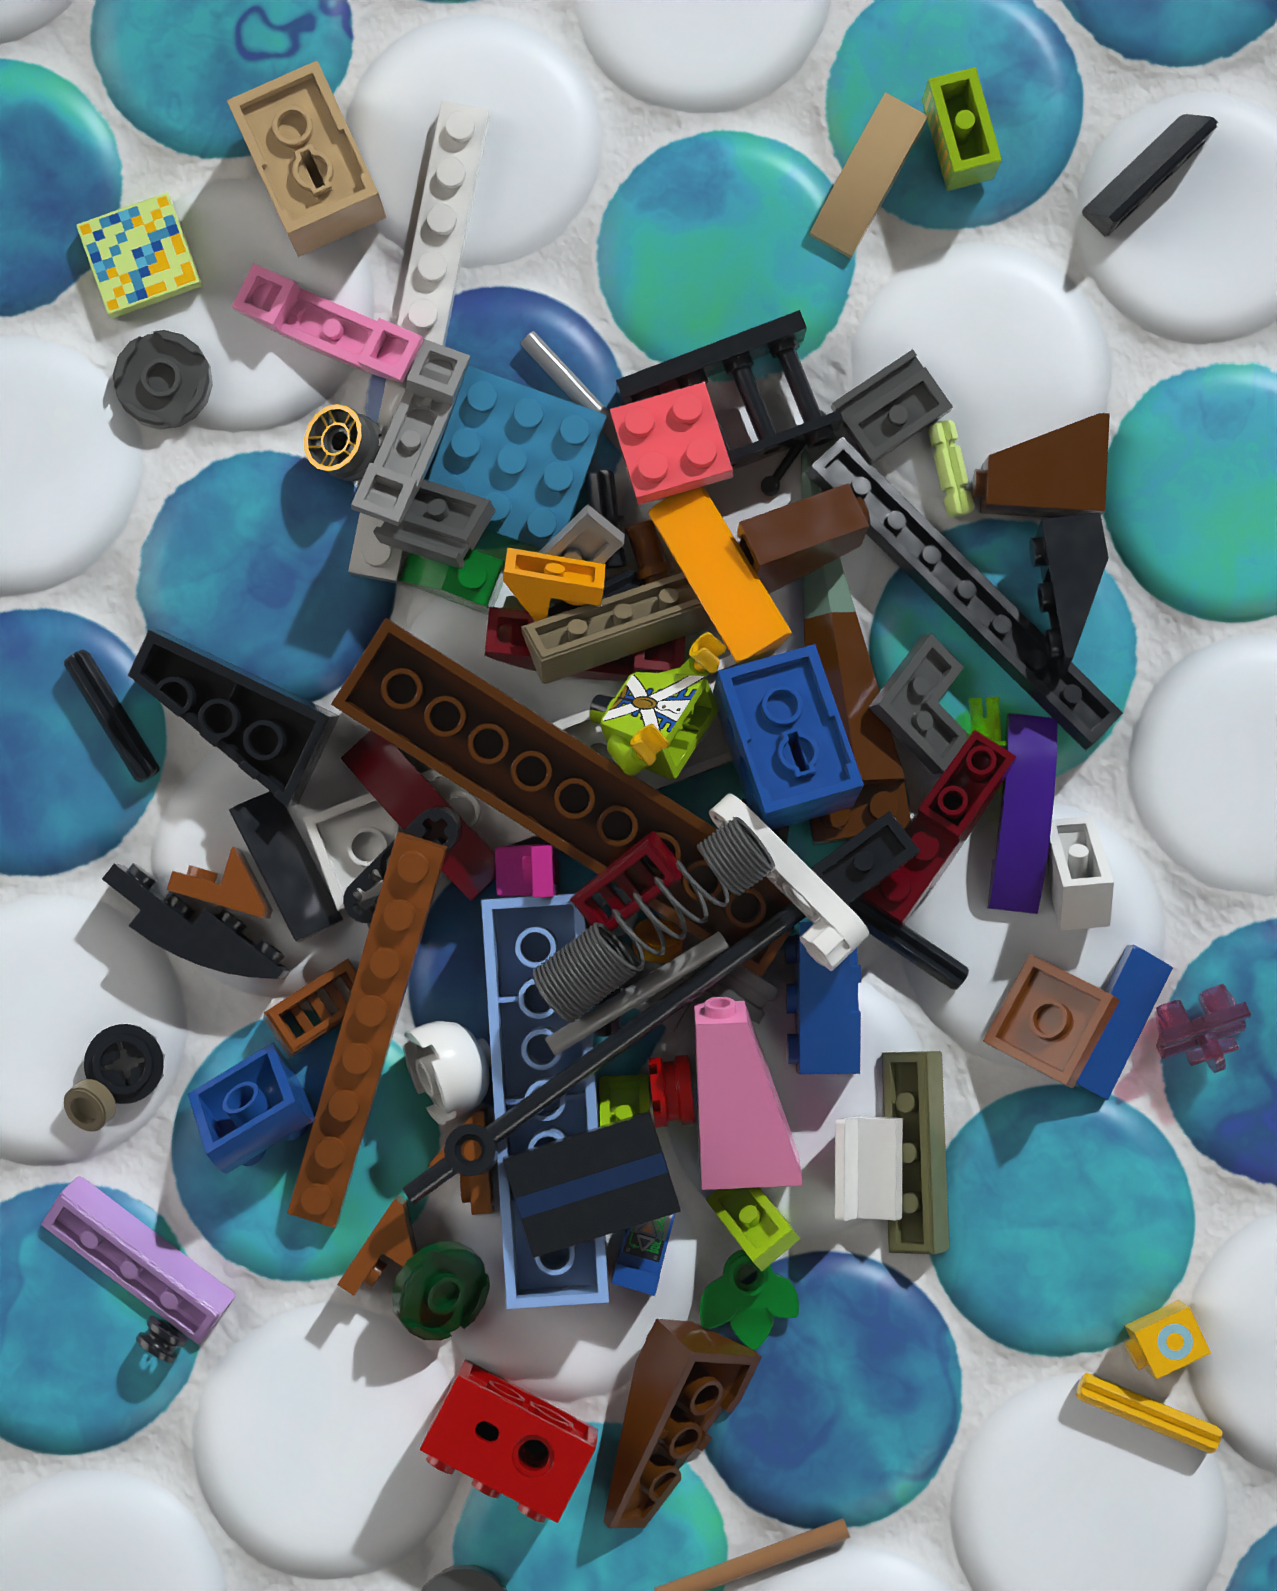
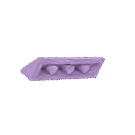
(138, 1259)

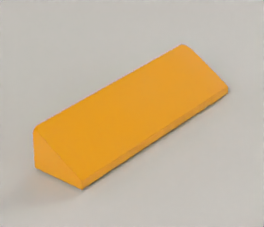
(720, 575)

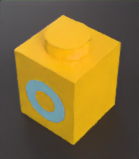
(1165, 1340)

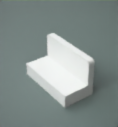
(868, 1168)

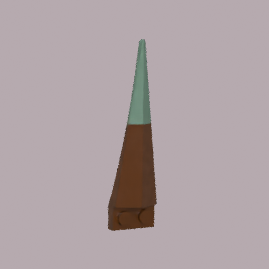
(836, 632)

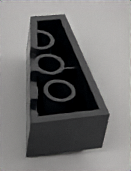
(251, 720)

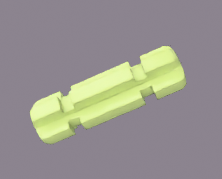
(951, 468)

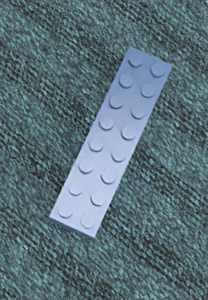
(516, 940)

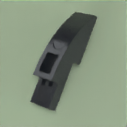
(209, 941)

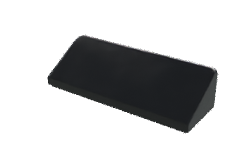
(1148, 171)
(286, 866)

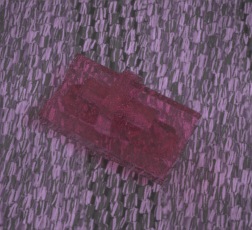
(1221, 1020)

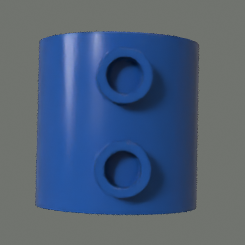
(250, 1109)

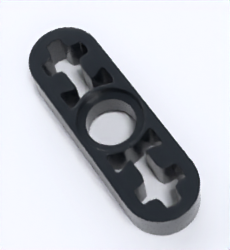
(419, 828)

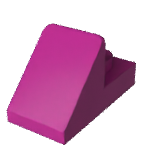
(527, 870)

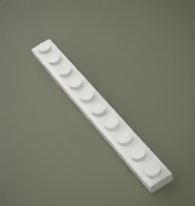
(429, 283)

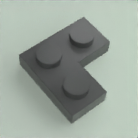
(911, 704)

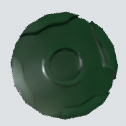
(440, 1290)

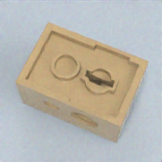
(307, 158)

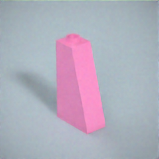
(739, 1111)

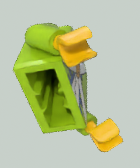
(661, 715)

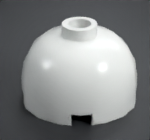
(448, 1067)

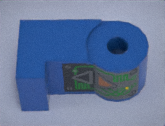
(643, 1255)

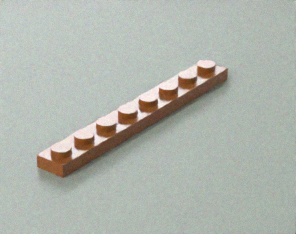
(367, 1029)

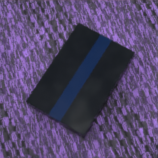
(591, 1184)

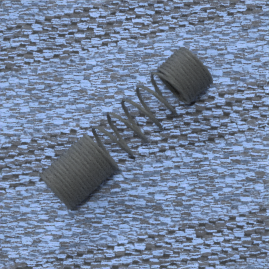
(599, 962)

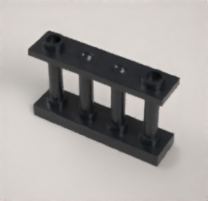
(736, 357)

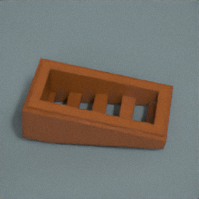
(280, 1029)

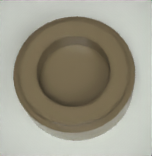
(89, 1105)

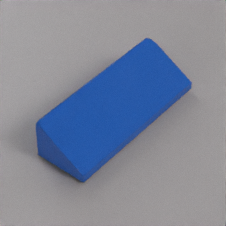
(1137, 986)

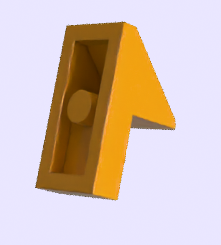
(540, 576)

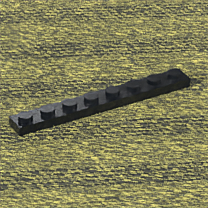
(968, 596)

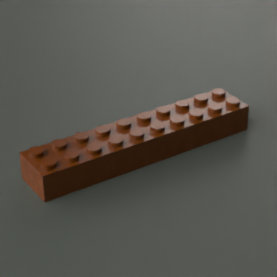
(541, 777)

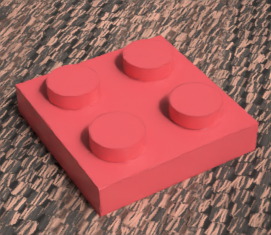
(671, 443)

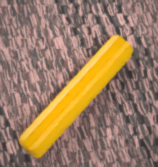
(1149, 1413)

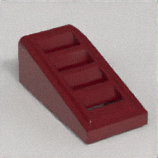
(661, 857)

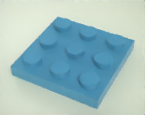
(519, 453)

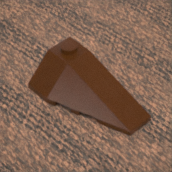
(673, 1400)

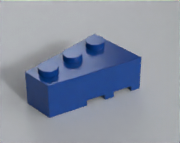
(824, 1011)

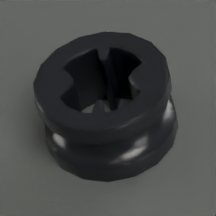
(161, 1339)

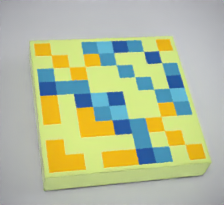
(139, 255)

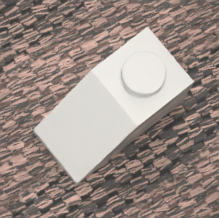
(1079, 874)

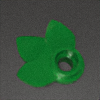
(747, 1305)

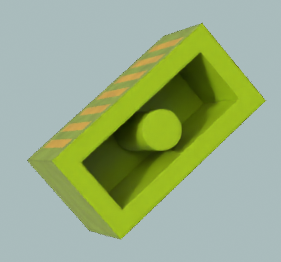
(961, 129)

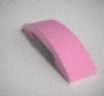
(326, 326)

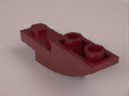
(944, 824)

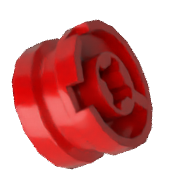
(671, 1091)

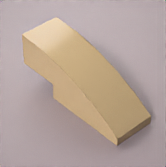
(868, 175)

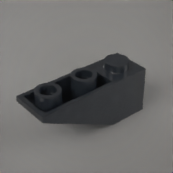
(1071, 564)

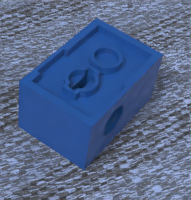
(787, 738)

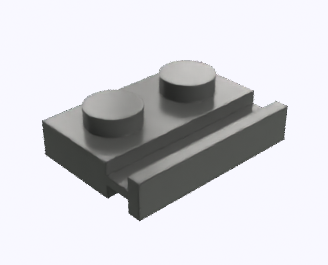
(892, 407)
(439, 524)

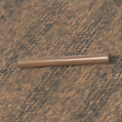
(760, 1559)

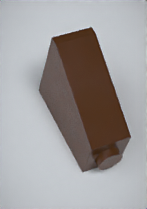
(1048, 474)
(803, 535)

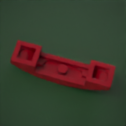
(508, 646)
(405, 795)

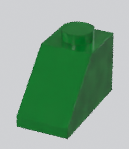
(472, 586)

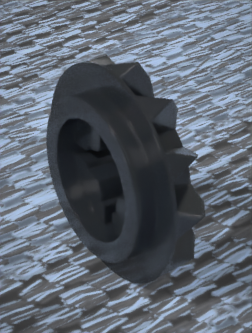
(106, 1049)

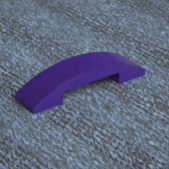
(1025, 815)

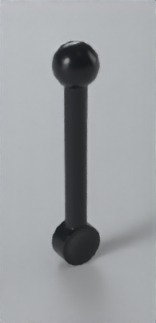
(770, 484)

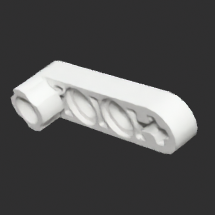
(835, 925)

